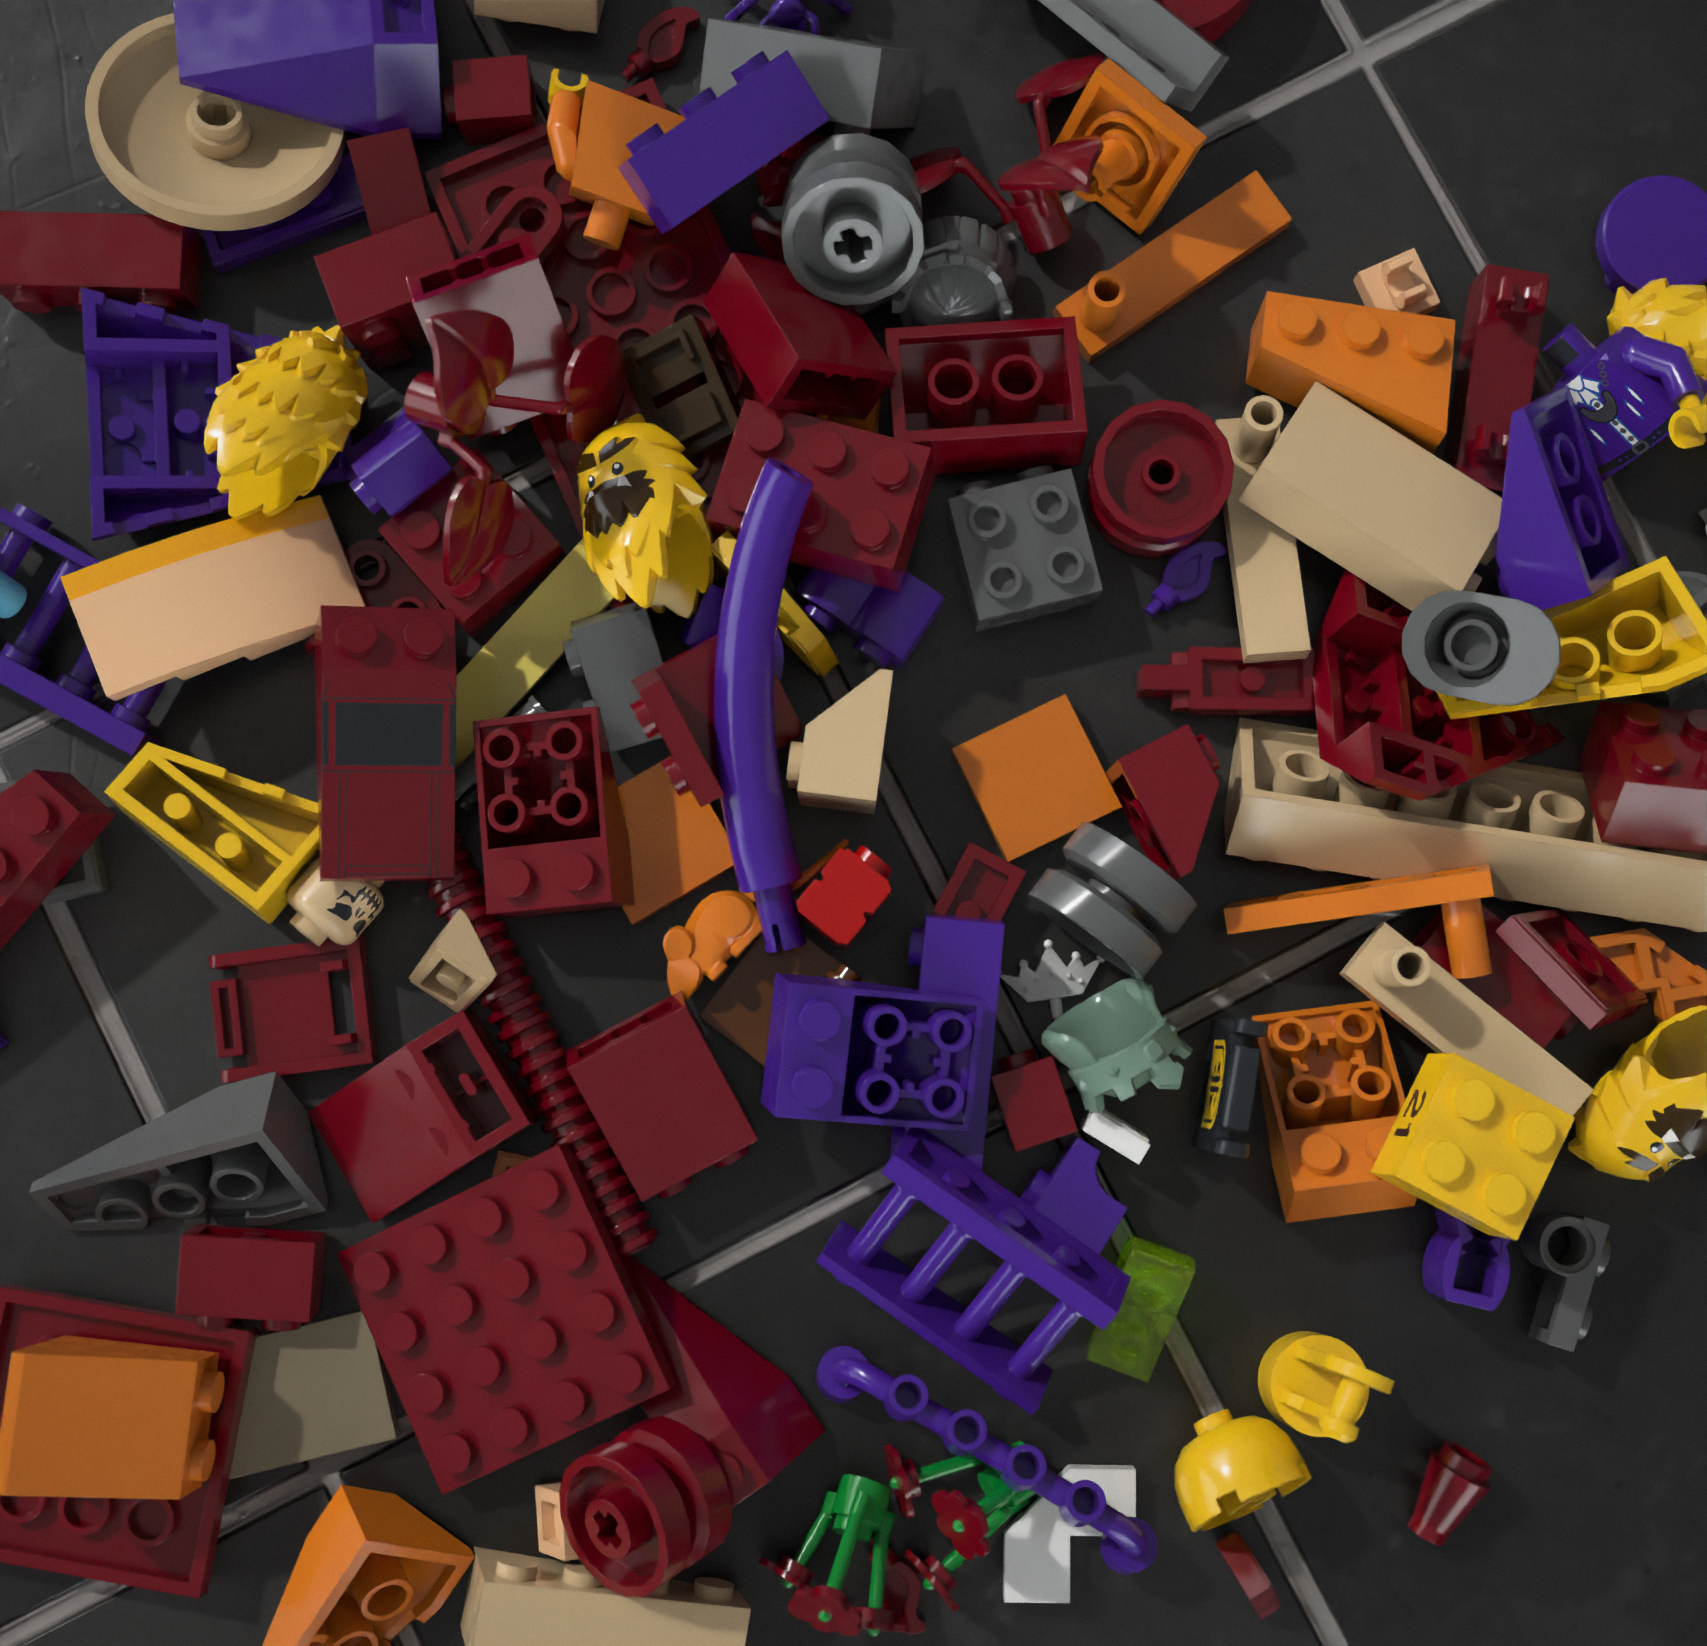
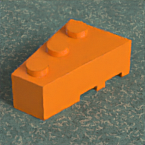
(1371, 356)

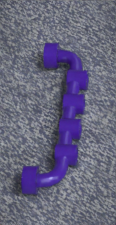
(1126, 1542)

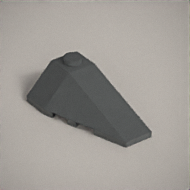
(218, 1156)

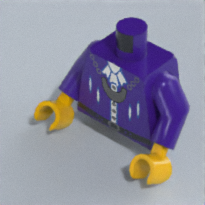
(1630, 393)

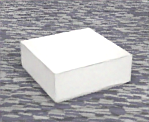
(1116, 1134)

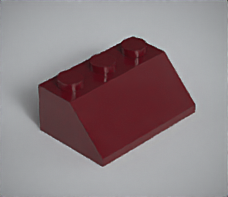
(989, 393)

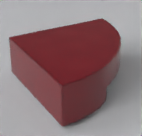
(1249, 1574)

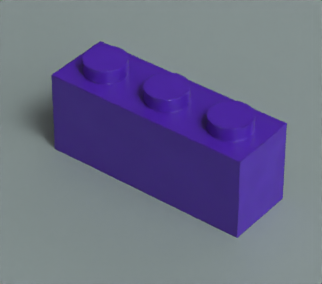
(721, 139)

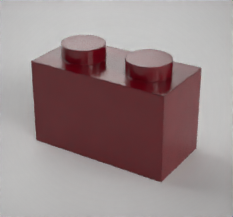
(250, 1276)

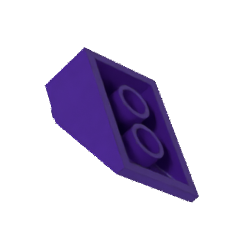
(1554, 516)

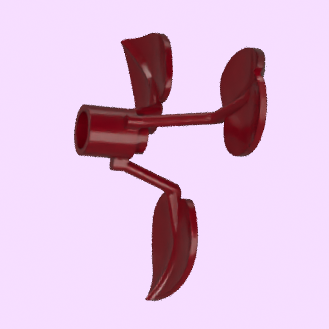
(1036, 182)
(470, 360)

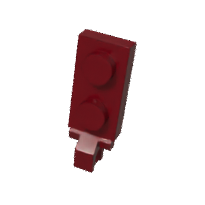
(1221, 684)

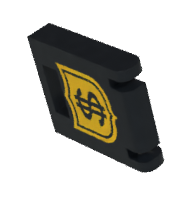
(1227, 1086)

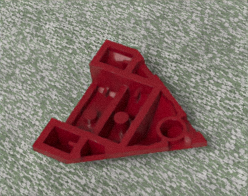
(1385, 722)

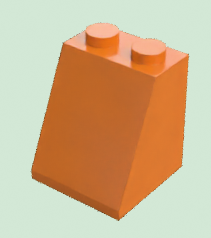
(108, 1420)

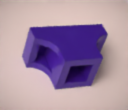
(1074, 1197)

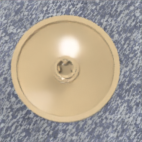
(195, 151)

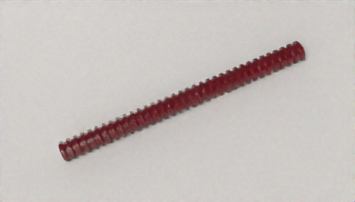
(539, 1055)

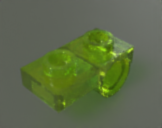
(1147, 1310)

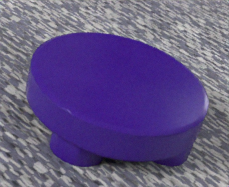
(1654, 233)

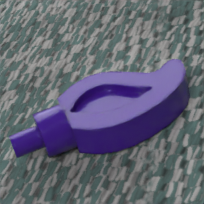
(1185, 576)

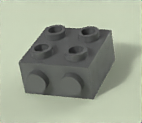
(1022, 547)

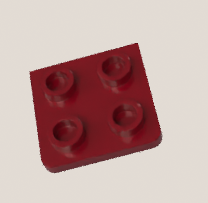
(680, 707)

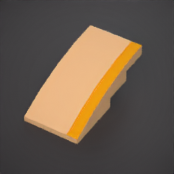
(210, 596)

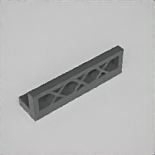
(1148, 45)

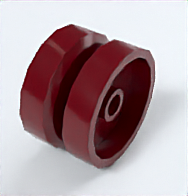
(1176, 446)
(645, 1506)

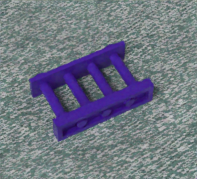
(71, 693)
(1003, 1224)

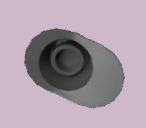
(1481, 647)

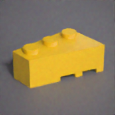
(226, 826)

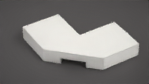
(1039, 1538)

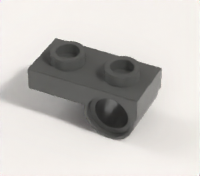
(1563, 1303)

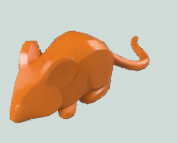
(717, 929)

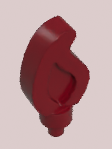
(661, 42)
(901, 1591)

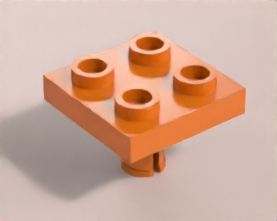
(1142, 141)

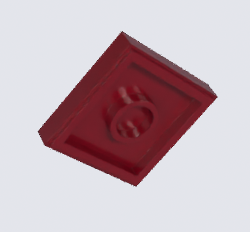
(1572, 966)

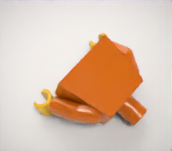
(588, 143)

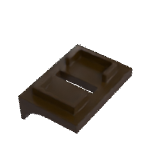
(671, 361)

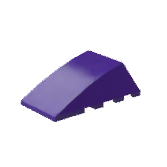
(148, 412)

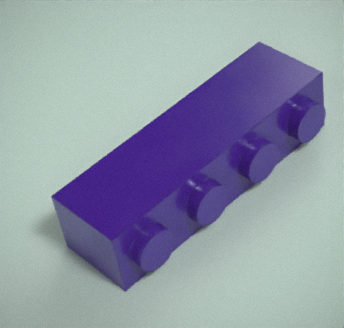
(963, 960)

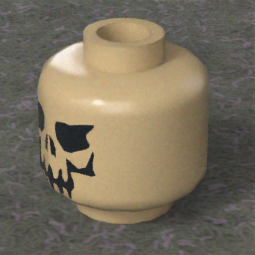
(333, 907)

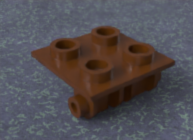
(744, 1000)

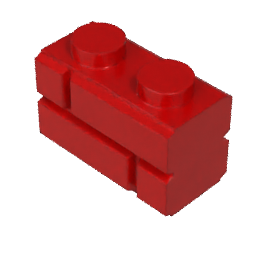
(850, 892)

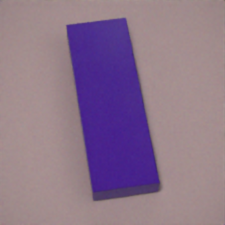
(331, 210)

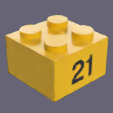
(1473, 1145)

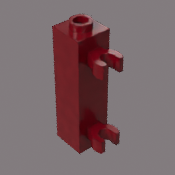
(1494, 369)

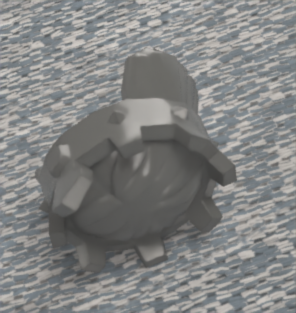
(960, 276)

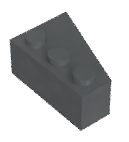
(854, 80)

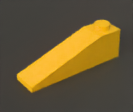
(1619, 642)

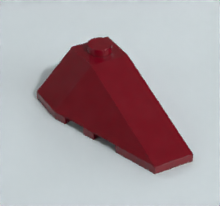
(723, 1389)

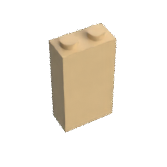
(1375, 501)

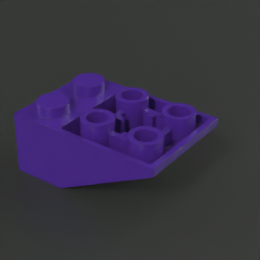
(871, 1054)

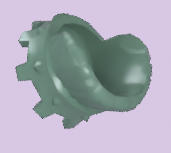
(1117, 1044)

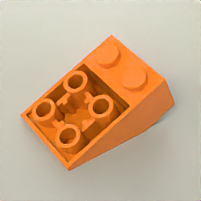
(1329, 1109)

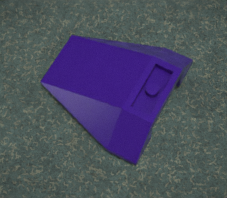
(319, 60)

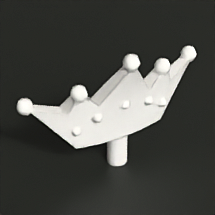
(1052, 978)

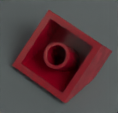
(1168, 797)

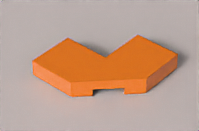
(1656, 969)

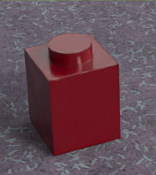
(491, 98)
(1031, 1100)

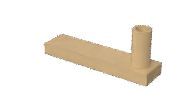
(1260, 552)
(1455, 1019)

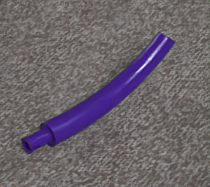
(744, 704)

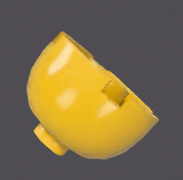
(1235, 1469)

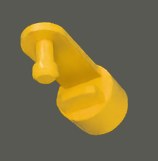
(1317, 1385)

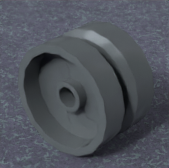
(852, 219)
(1115, 895)

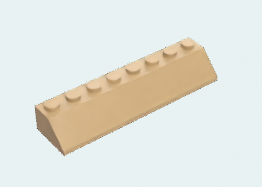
(1519, 819)

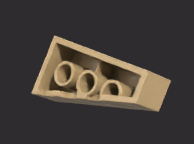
(559, 1603)

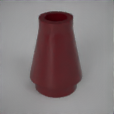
(1449, 1491)

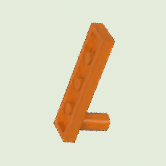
(1174, 265)
(1455, 890)

